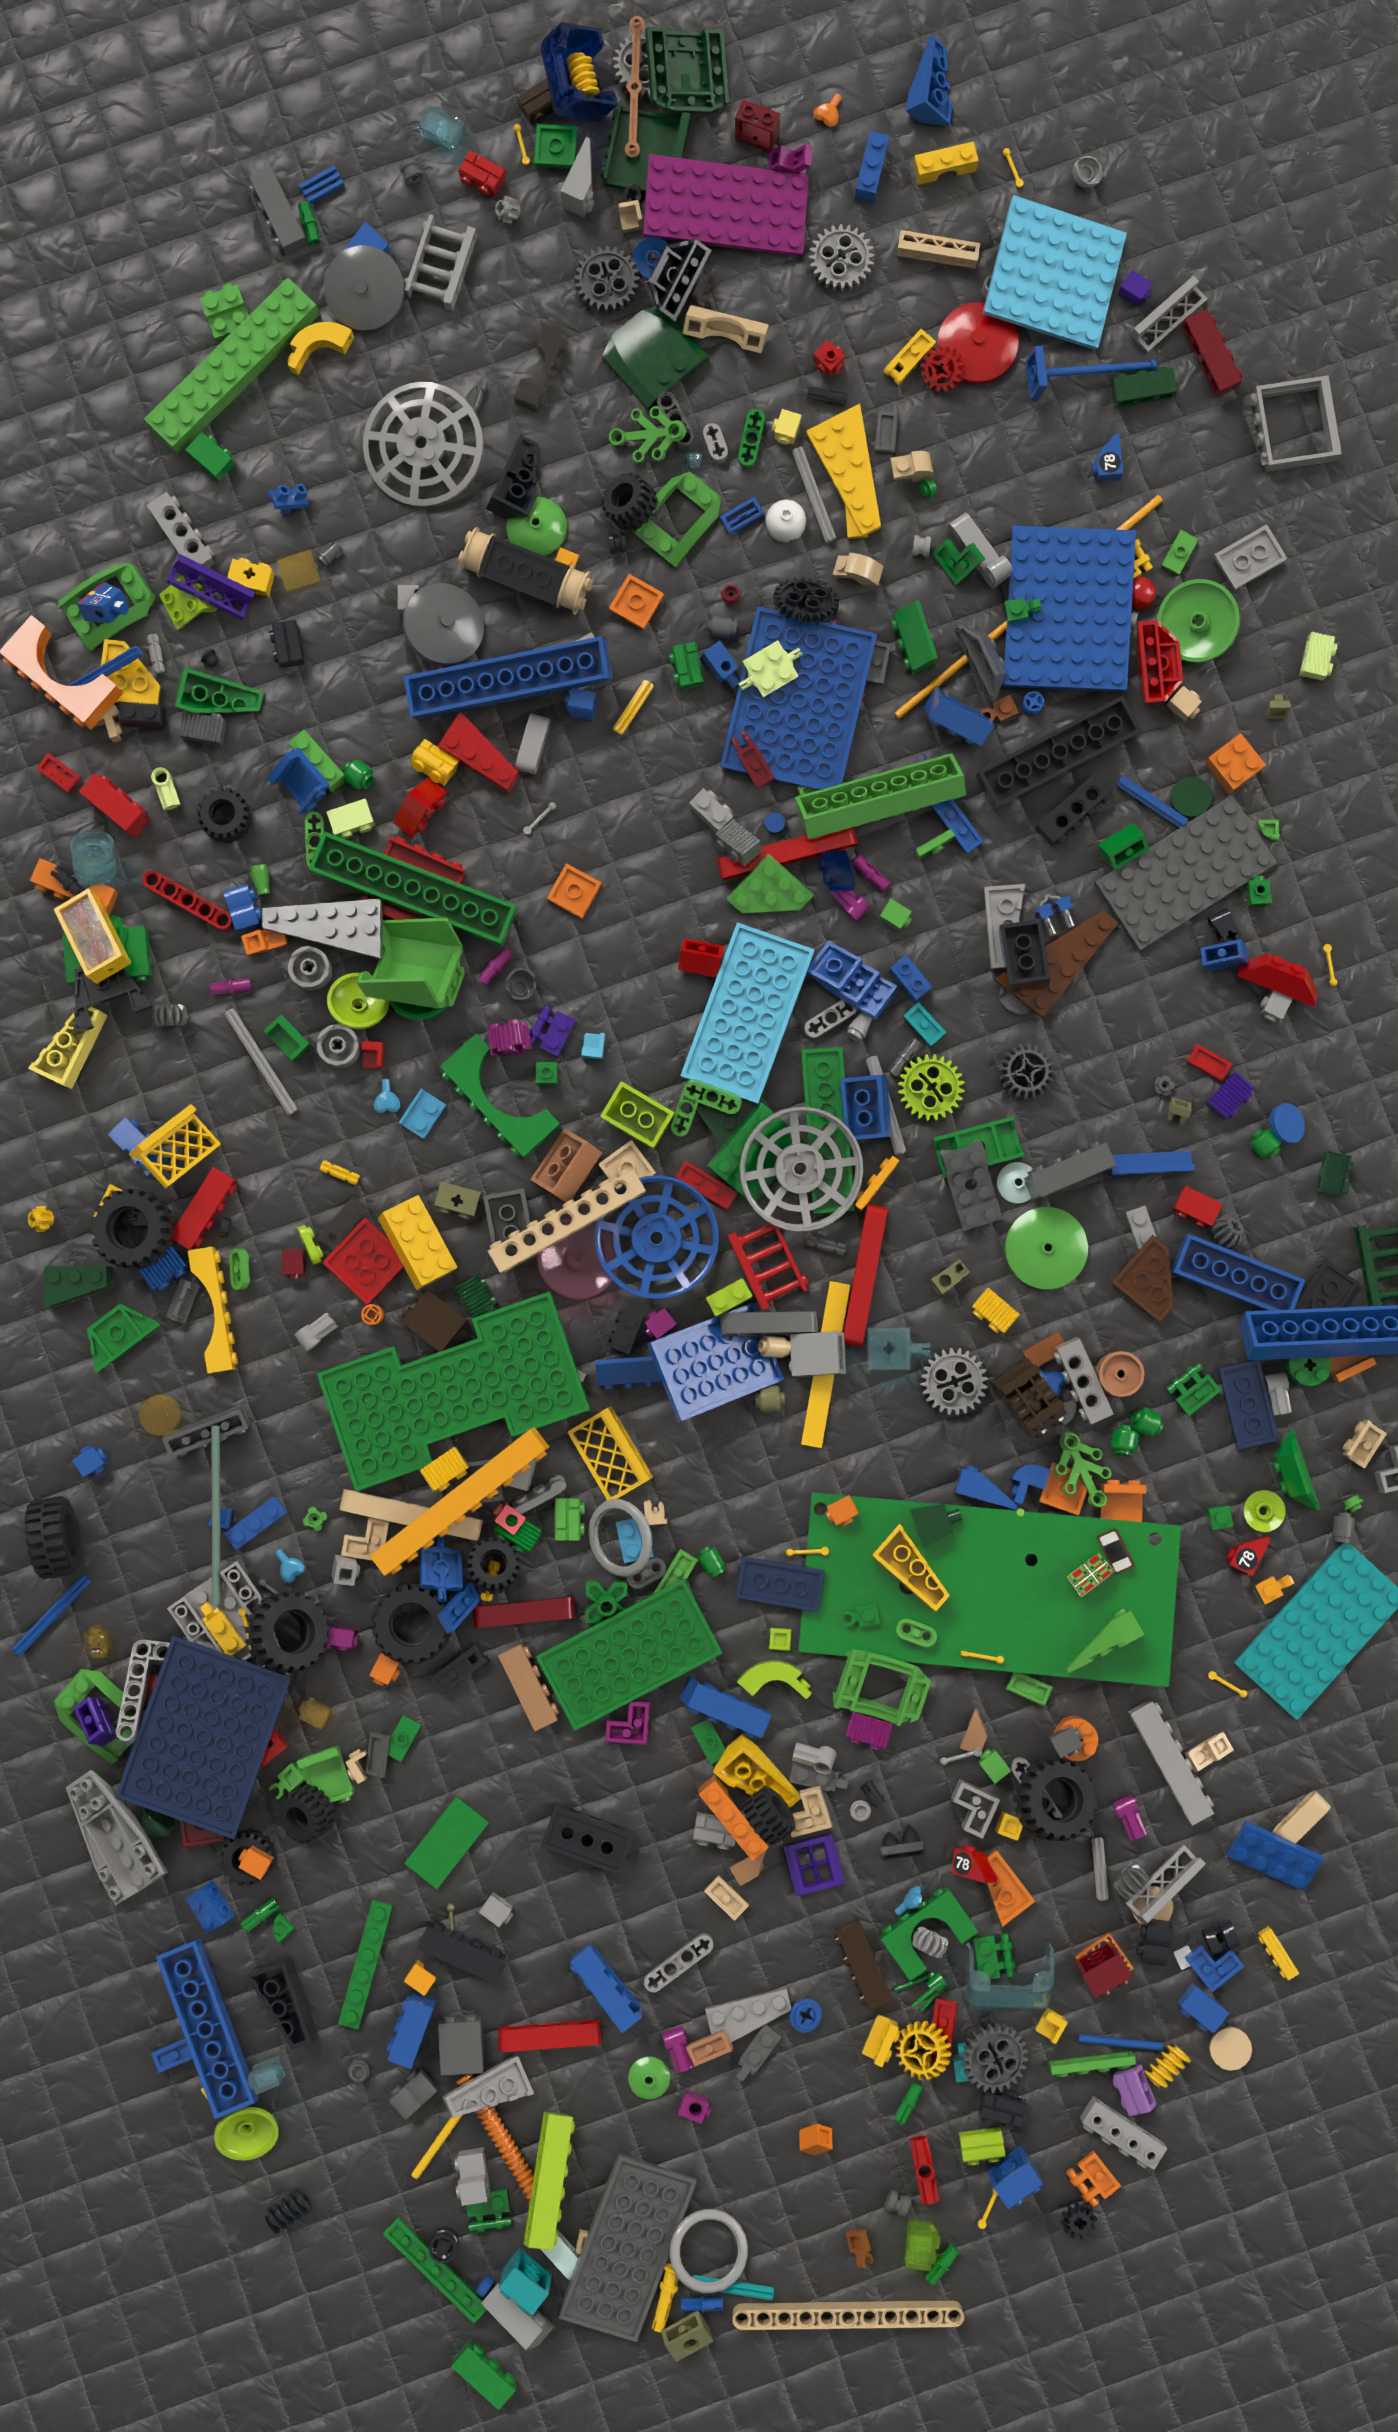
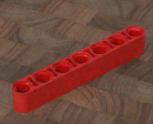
(790, 852)
(864, 1275)

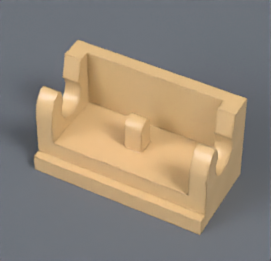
(654, 1516)

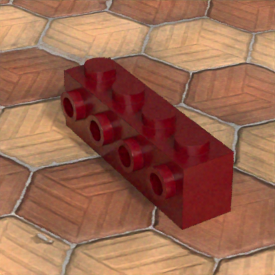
(1212, 352)

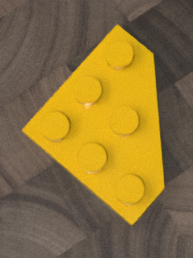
(132, 679)

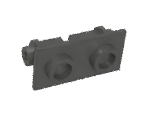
(183, 1301)

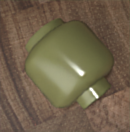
(769, 1399)

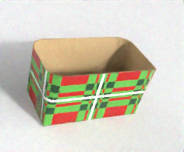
(1090, 1574)

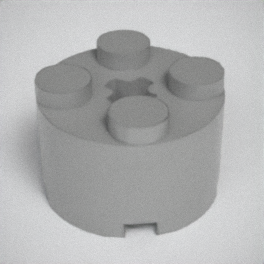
(299, 965)
(327, 1048)

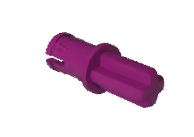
(231, 986)

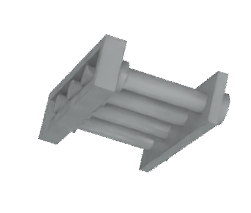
(454, 277)

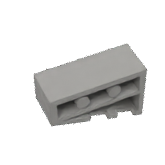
(525, 2328)

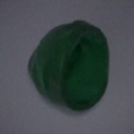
(156, 1825)

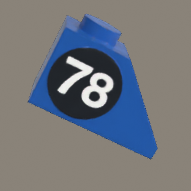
(1108, 462)

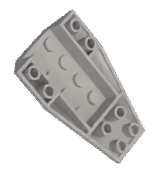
(236, 1592)
(114, 1838)

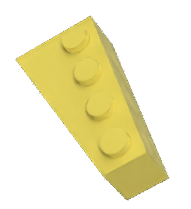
(68, 1051)

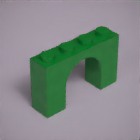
(136, 948)
(941, 1906)

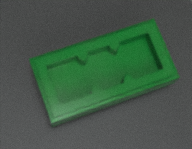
(403, 1737)
(709, 1740)

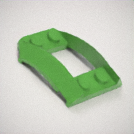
(702, 496)
(134, 585)
(852, 1680)
(74, 1694)

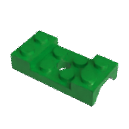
(998, 1137)

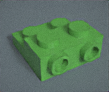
(224, 310)

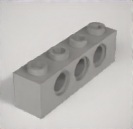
(167, 505)
(1100, 1408)

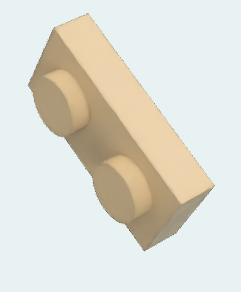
(726, 1897)

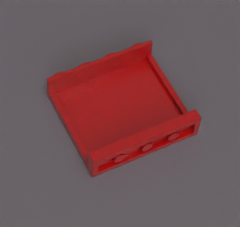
(419, 858)

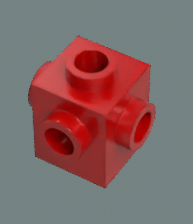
(829, 358)

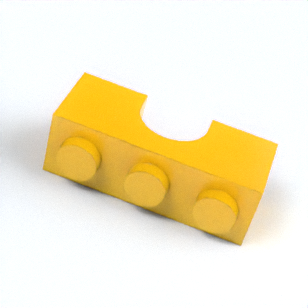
(956, 158)

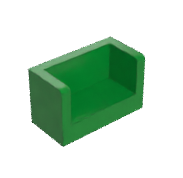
(287, 1038)

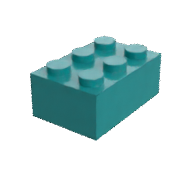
(525, 2282)

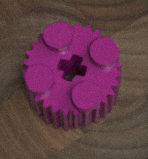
(509, 1038)

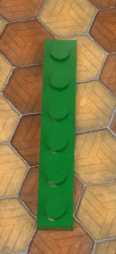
(365, 1964)
(438, 2273)

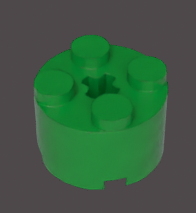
(1309, 1376)

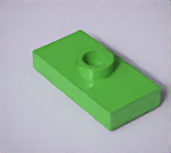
(1179, 552)
(935, 844)
(1029, 1688)

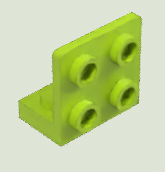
(183, 606)

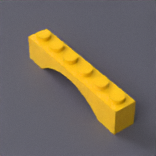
(219, 1353)

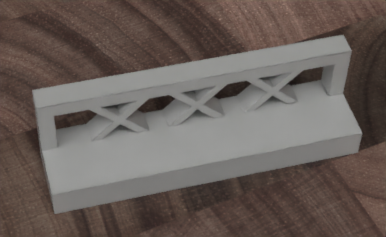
(1166, 307)
(1171, 1889)

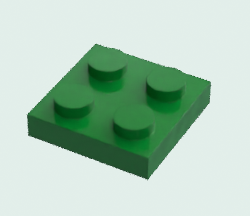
(555, 146)

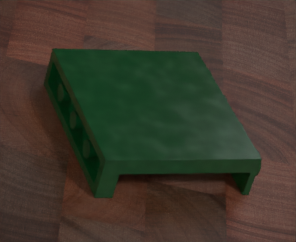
(656, 135)

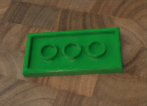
(446, 1842)

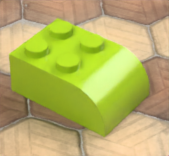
(637, 1115)

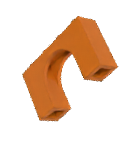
(718, 1800)

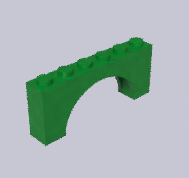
(465, 1071)

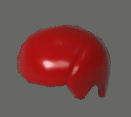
(1143, 593)

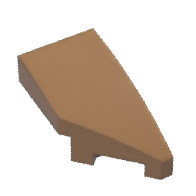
(975, 1734)
(746, 1869)

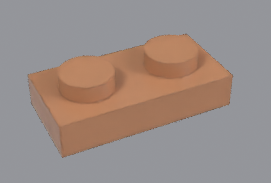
(709, 2047)

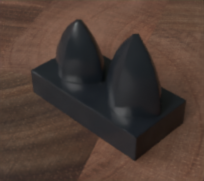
(910, 1845)

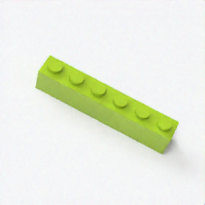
(548, 2181)

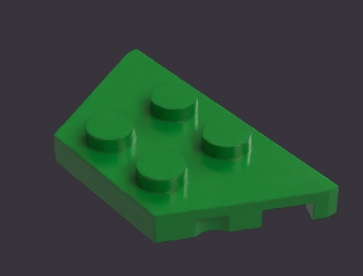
(117, 1334)

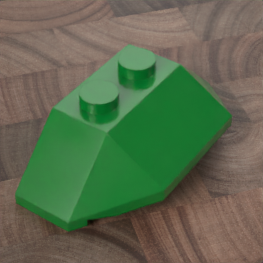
(1293, 1472)

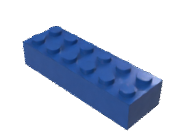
(1236, 1275)

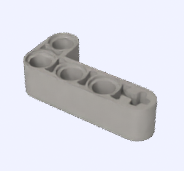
(993, 568)

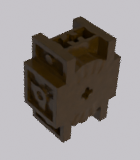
(1029, 1398)

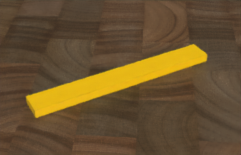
(822, 1385)

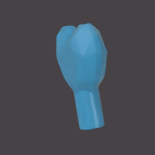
(386, 1099)
(289, 1567)
(911, 1901)

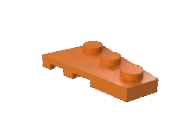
(1008, 1892)

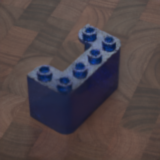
(566, 99)

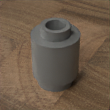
(722, 627)
(1343, 1527)

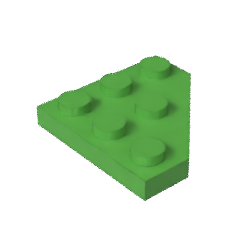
(770, 889)

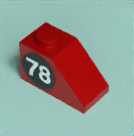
(1247, 1554)
(972, 1865)

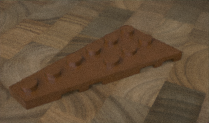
(1065, 960)

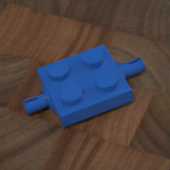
(440, 1569)

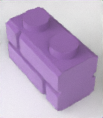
(1134, 2090)

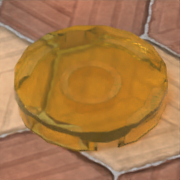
(160, 1414)

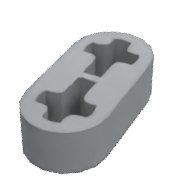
(710, 444)

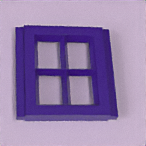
(796, 1870)

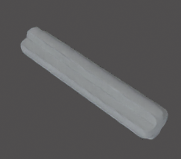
(1100, 1868)

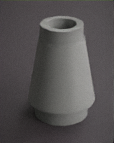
(859, 1027)

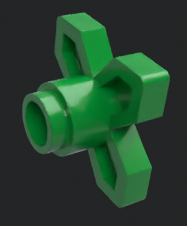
(598, 1594)

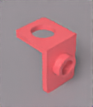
(502, 1512)

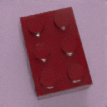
(1103, 1969)

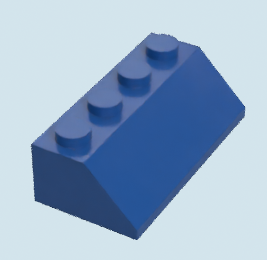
(626, 1372)

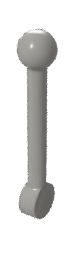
(528, 829)
(977, 1752)

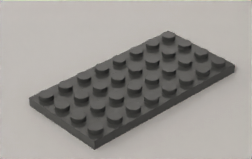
(1185, 873)
(626, 2247)

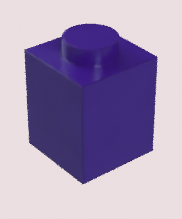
(1135, 288)

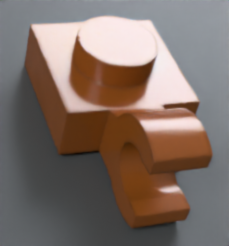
(859, 2244)

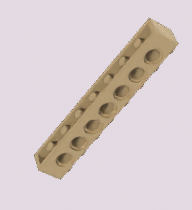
(633, 1190)

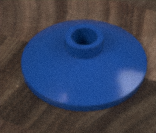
(643, 253)

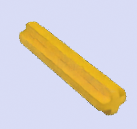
(633, 707)

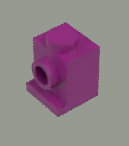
(342, 1638)

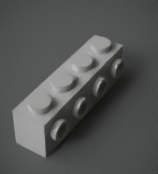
(1123, 2133)

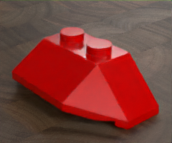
(1157, 661)
(1281, 977)

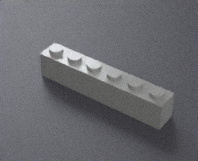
(1171, 1762)

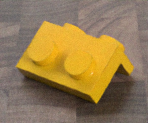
(880, 2039)

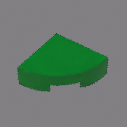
(282, 1927)

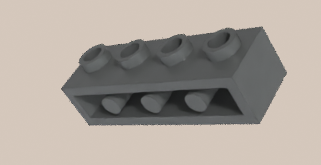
(198, 1434)

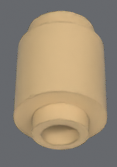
(774, 1346)

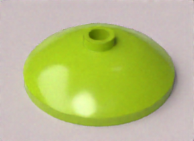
(346, 995)
(246, 2133)

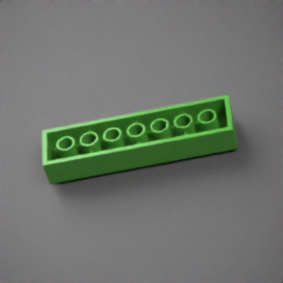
(880, 796)

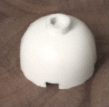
(785, 520)

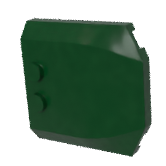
(687, 70)
(652, 355)

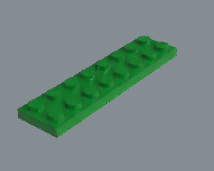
(822, 1090)

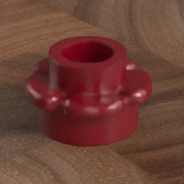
(730, 599)

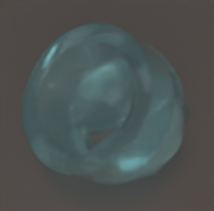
(693, 459)

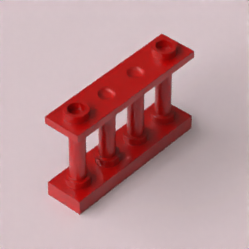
(756, 1279)

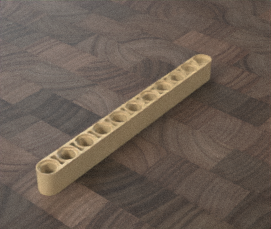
(837, 2309)

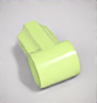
(166, 790)

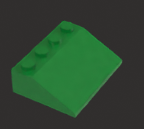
(727, 1159)

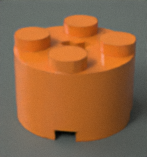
(1089, 1735)

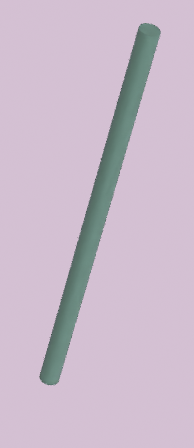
(215, 1470)

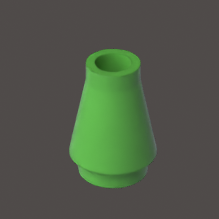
(260, 878)

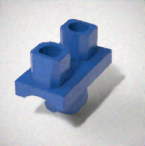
(287, 499)

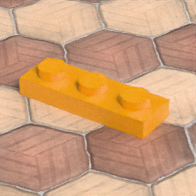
(876, 1182)

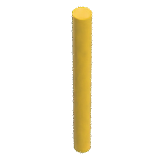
(435, 2146)

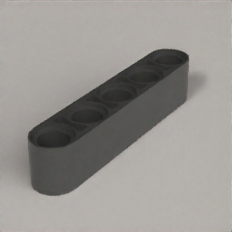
(768, 1323)

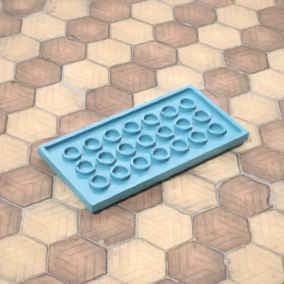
(747, 1012)

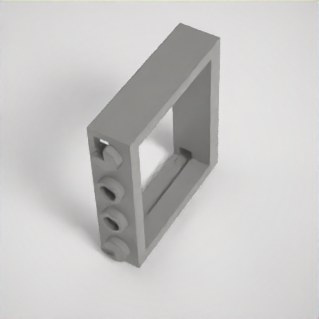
(1323, 389)

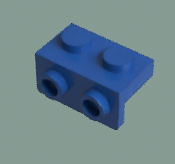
(209, 1907)

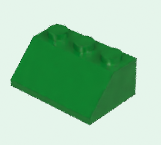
(914, 638)

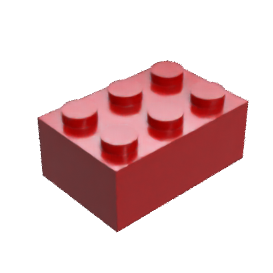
(115, 804)

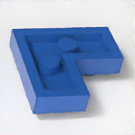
(1214, 1972)

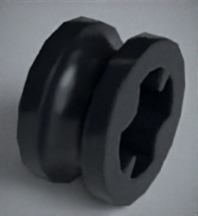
(626, 191)

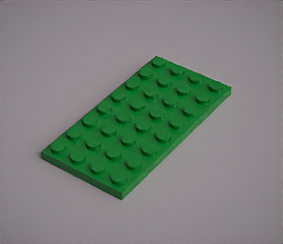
(629, 1654)

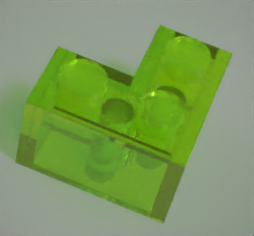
(921, 2245)

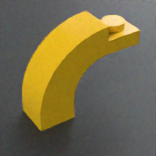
(315, 337)

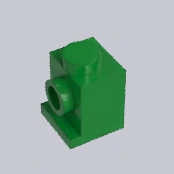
(1257, 899)

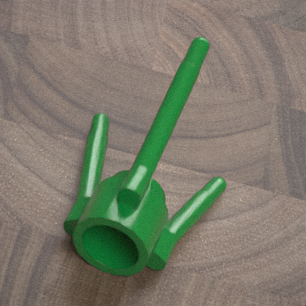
(936, 1984)

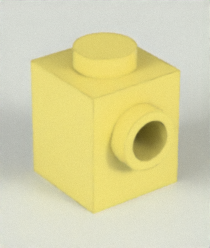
(786, 427)

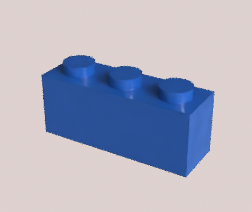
(871, 167)

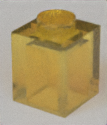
(314, 1712)

